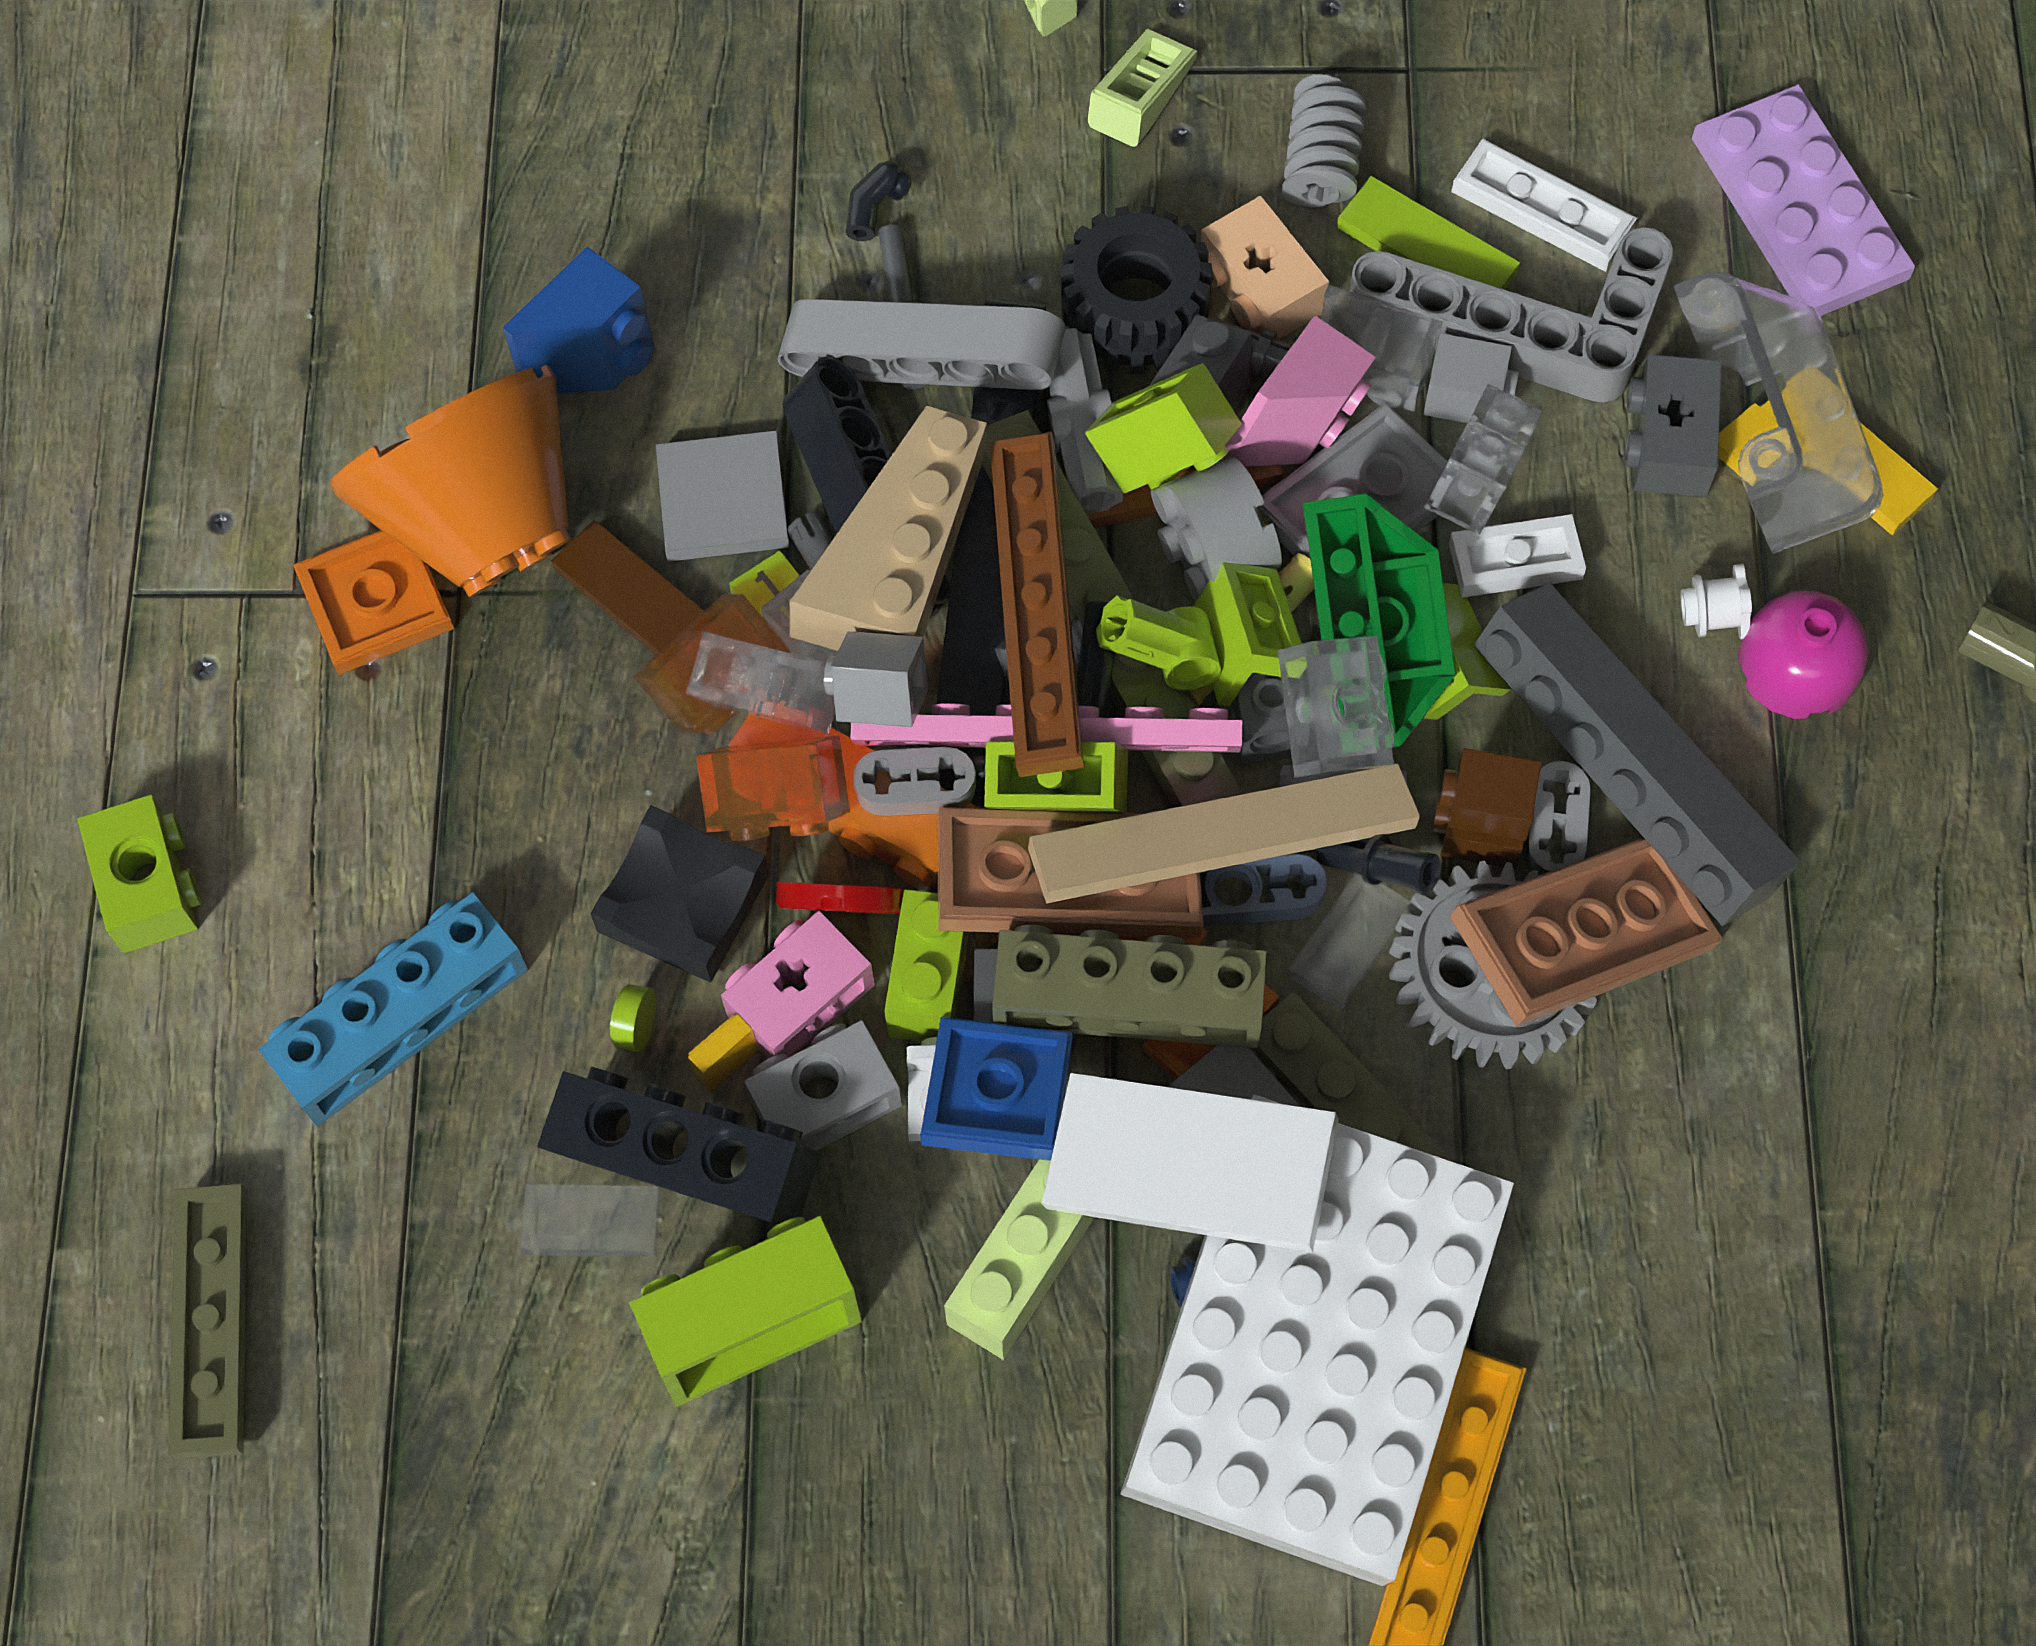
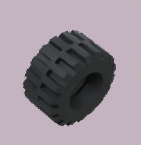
(1135, 248)

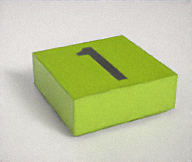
(765, 580)

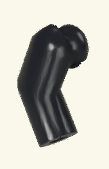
(866, 195)

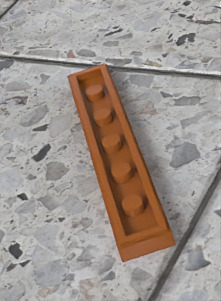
(1036, 606)

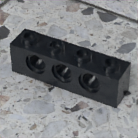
(584, 1129)

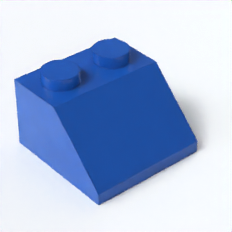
(584, 326)

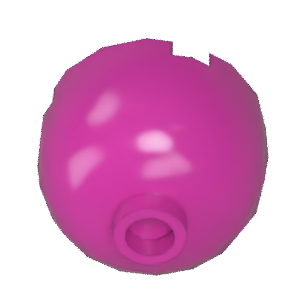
(1804, 654)

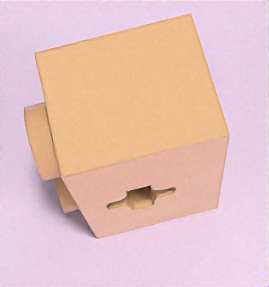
(1263, 270)

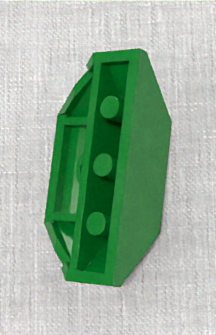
(1387, 584)

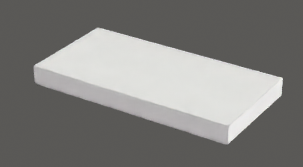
(1191, 1161)

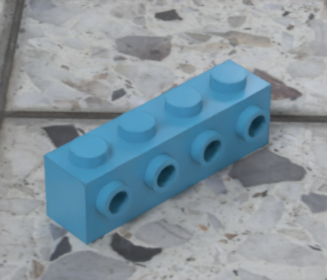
(393, 1008)

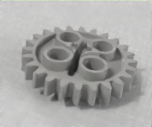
(1472, 1013)

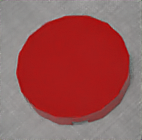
(839, 897)

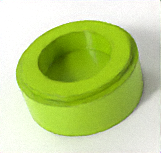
(633, 1017)

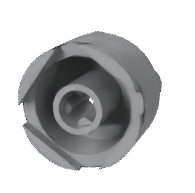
(1214, 521)

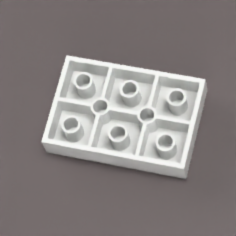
(1321, 1377)

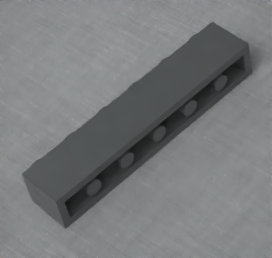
(1636, 753)

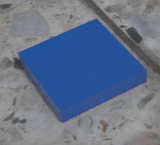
(996, 1088)

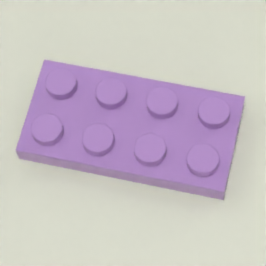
(1802, 201)

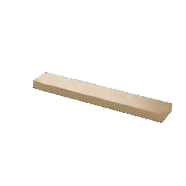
(1222, 833)

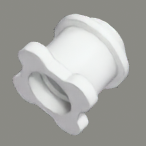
(1718, 603)

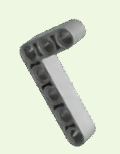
(1527, 321)

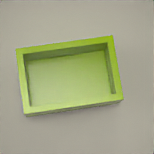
(746, 1309)

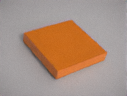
(371, 600)

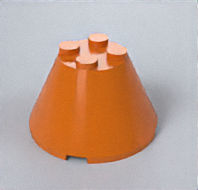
(472, 483)

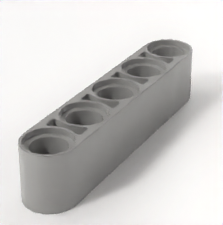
(926, 342)

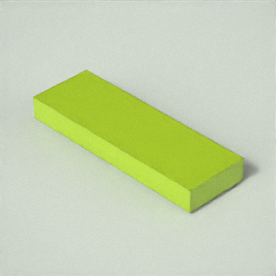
(1405, 228)

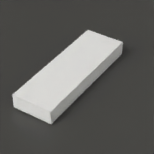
(1543, 204)

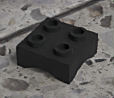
(680, 894)

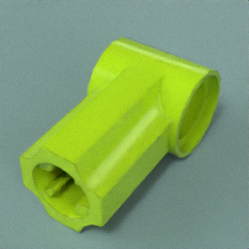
(1171, 640)

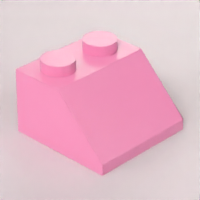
(1303, 399)

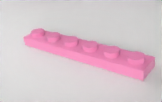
(1139, 731)

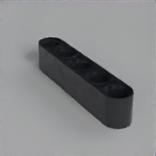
(839, 440)

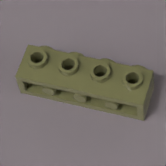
(1130, 986)

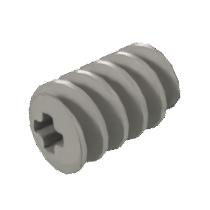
(1323, 142)

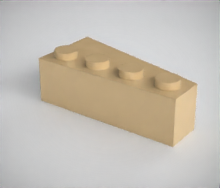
(898, 539)

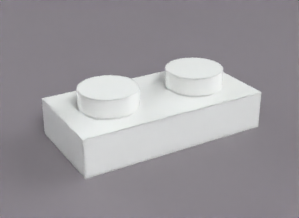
(1517, 556)

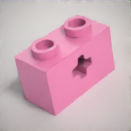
(790, 1019)

